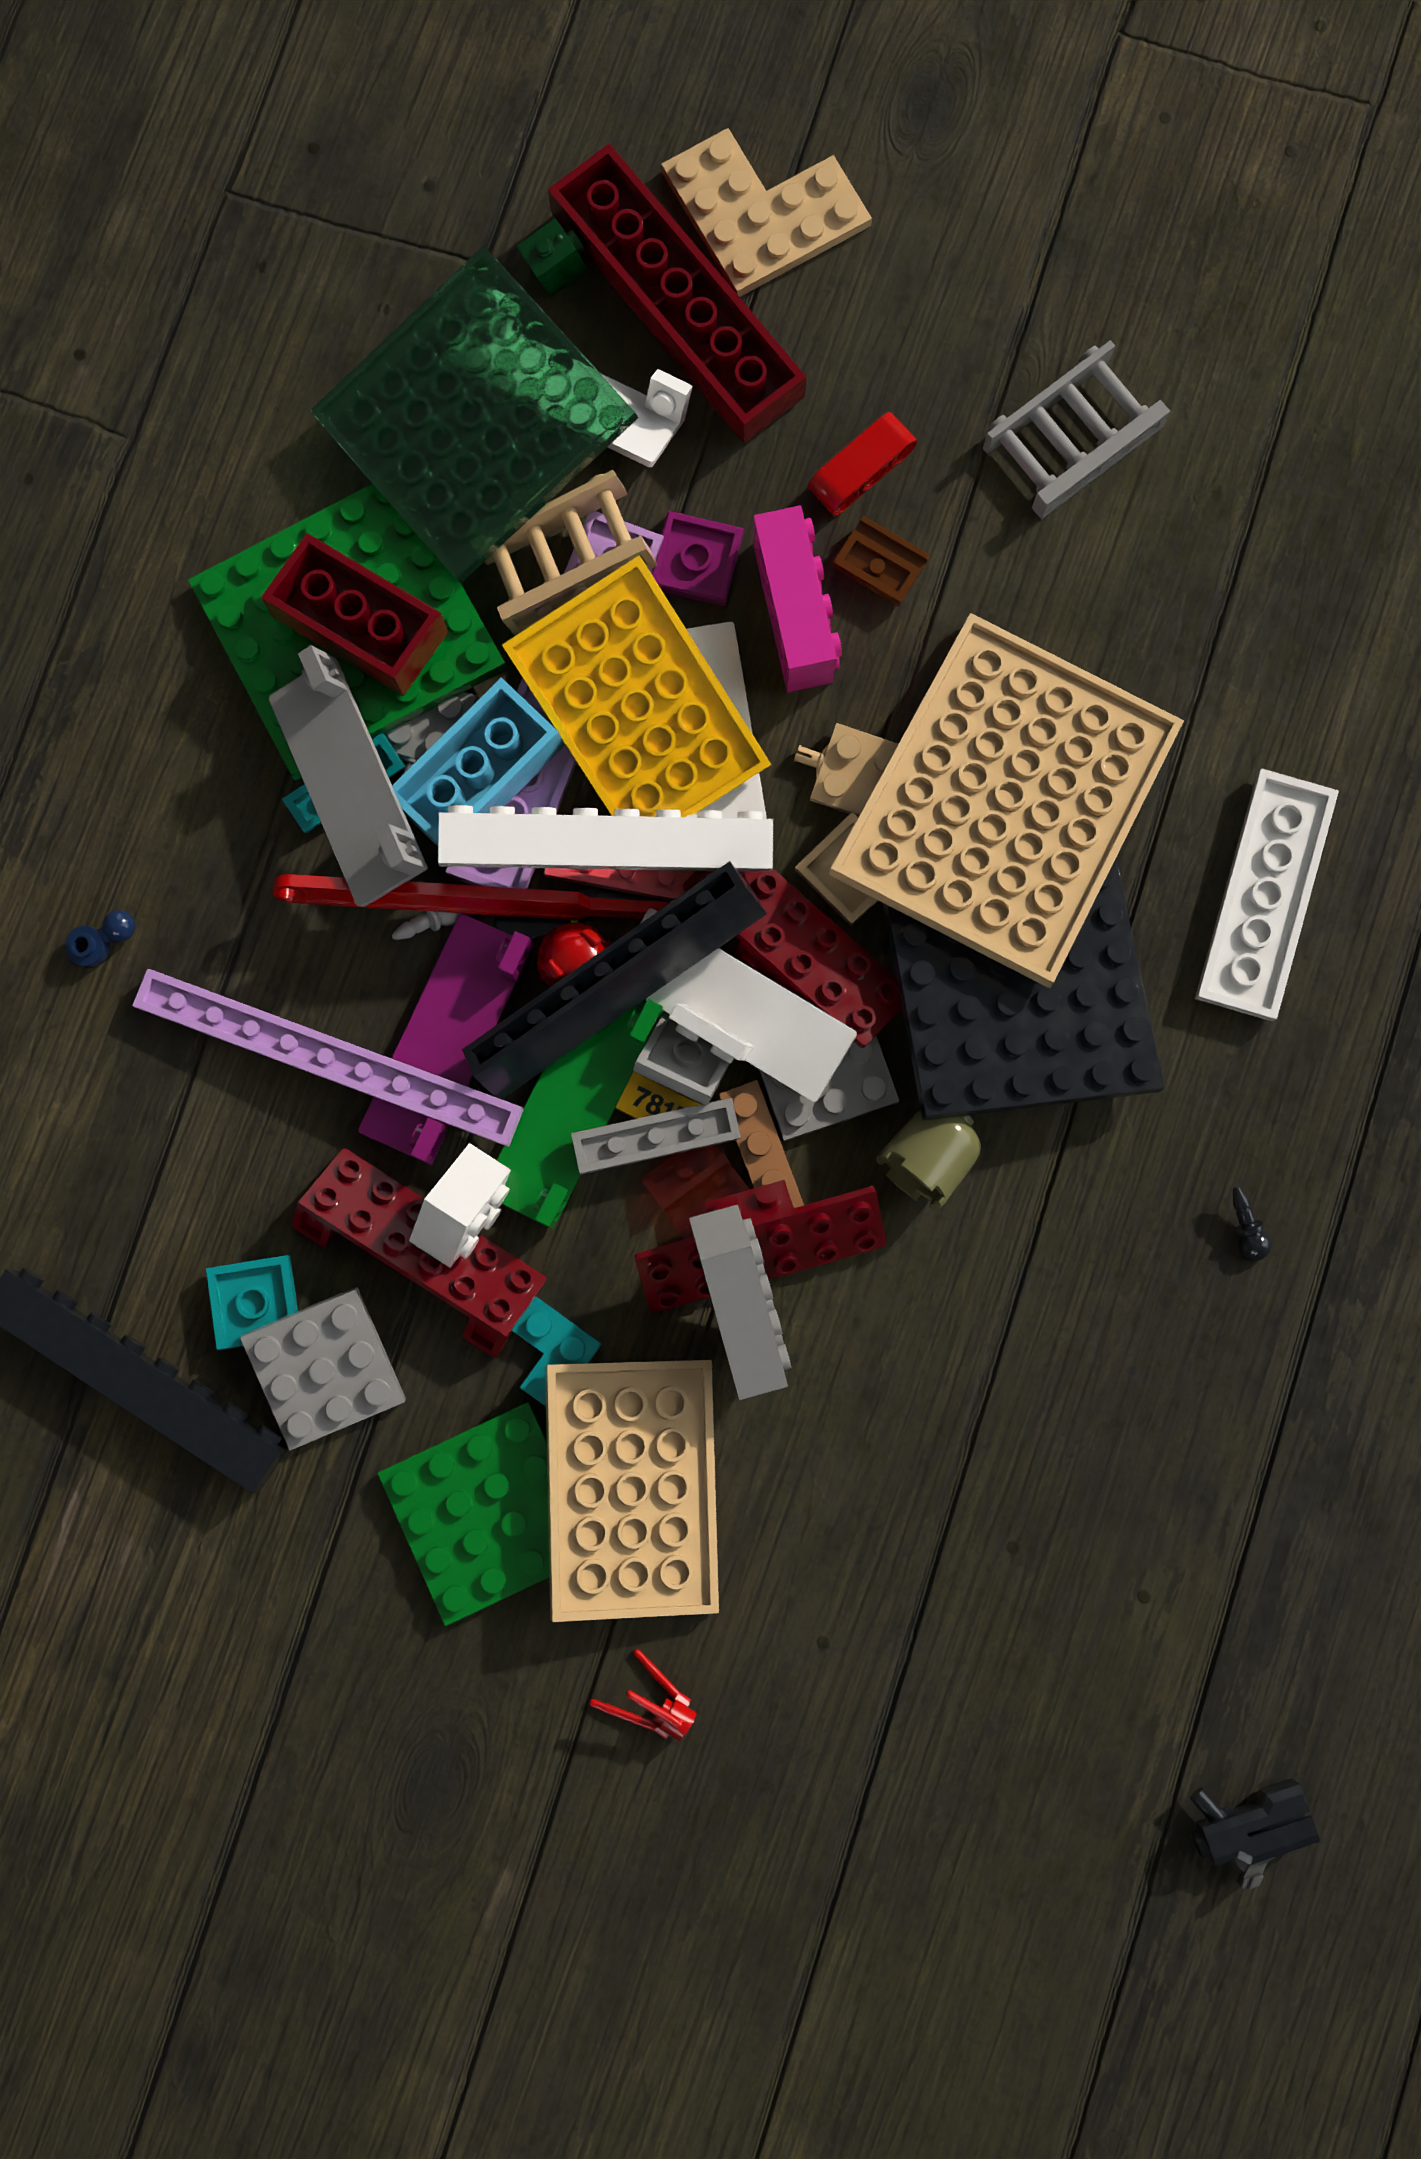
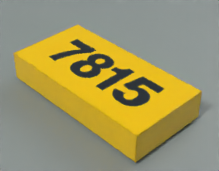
(647, 1098)

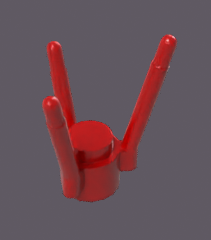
(671, 1717)

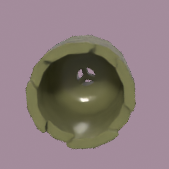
(931, 1157)

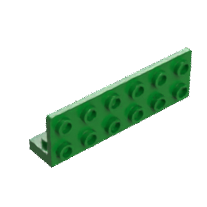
(569, 1098)

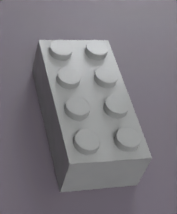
(742, 1300)

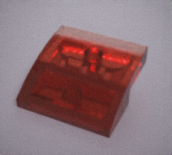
(690, 1180)

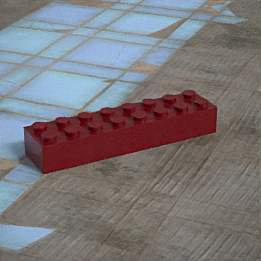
(677, 293)

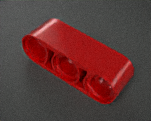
(862, 464)

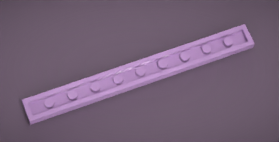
(328, 1057)

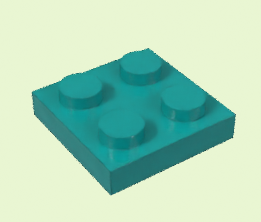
(249, 1297)

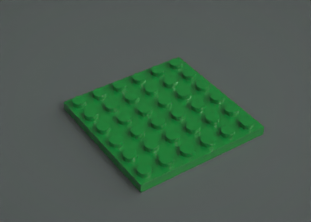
(382, 541)

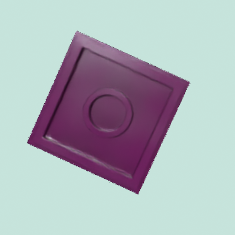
(697, 558)

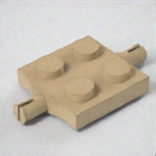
(847, 768)

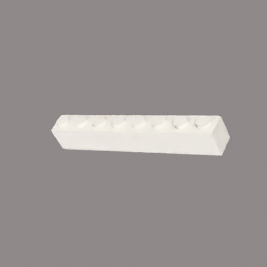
(604, 841)

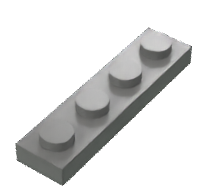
(655, 1136)

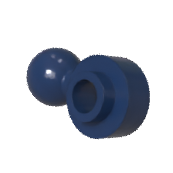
(116, 927)

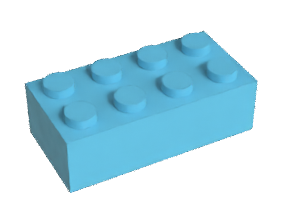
(478, 759)

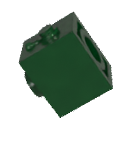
(554, 256)

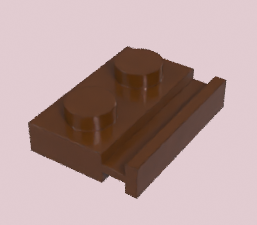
(881, 561)

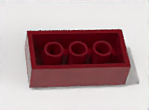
(355, 614)

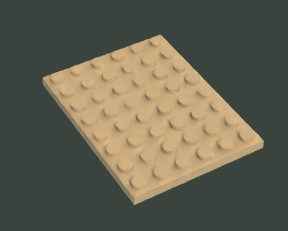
(1007, 800)

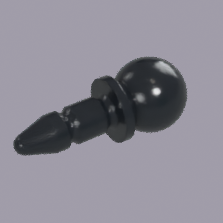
(1253, 1241)

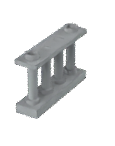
(1081, 467)

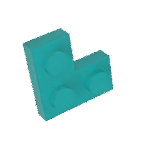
(557, 1339)

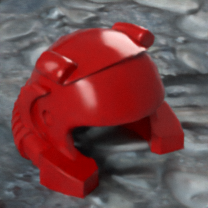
(567, 949)

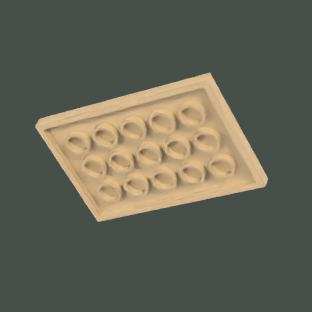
(631, 1490)

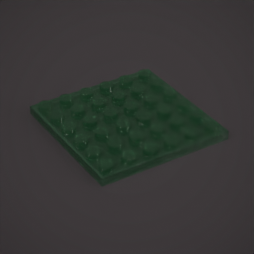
(473, 414)

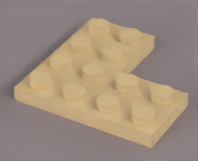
(760, 231)

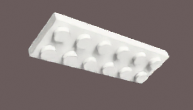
(1267, 895)

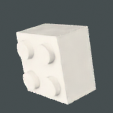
(461, 1206)

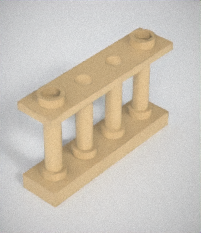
(529, 607)

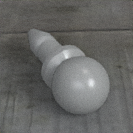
(423, 922)

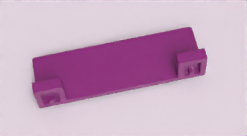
(455, 1009)

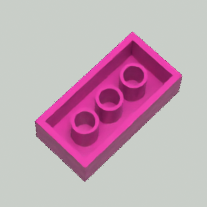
(795, 598)

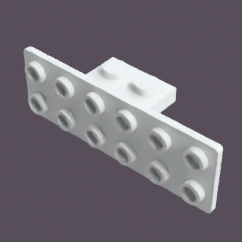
(756, 1022)

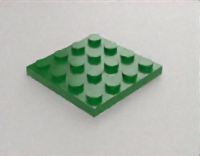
(477, 1512)

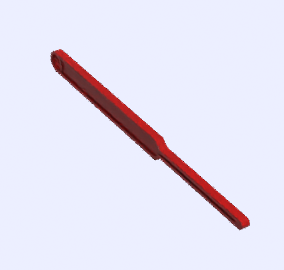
(462, 899)

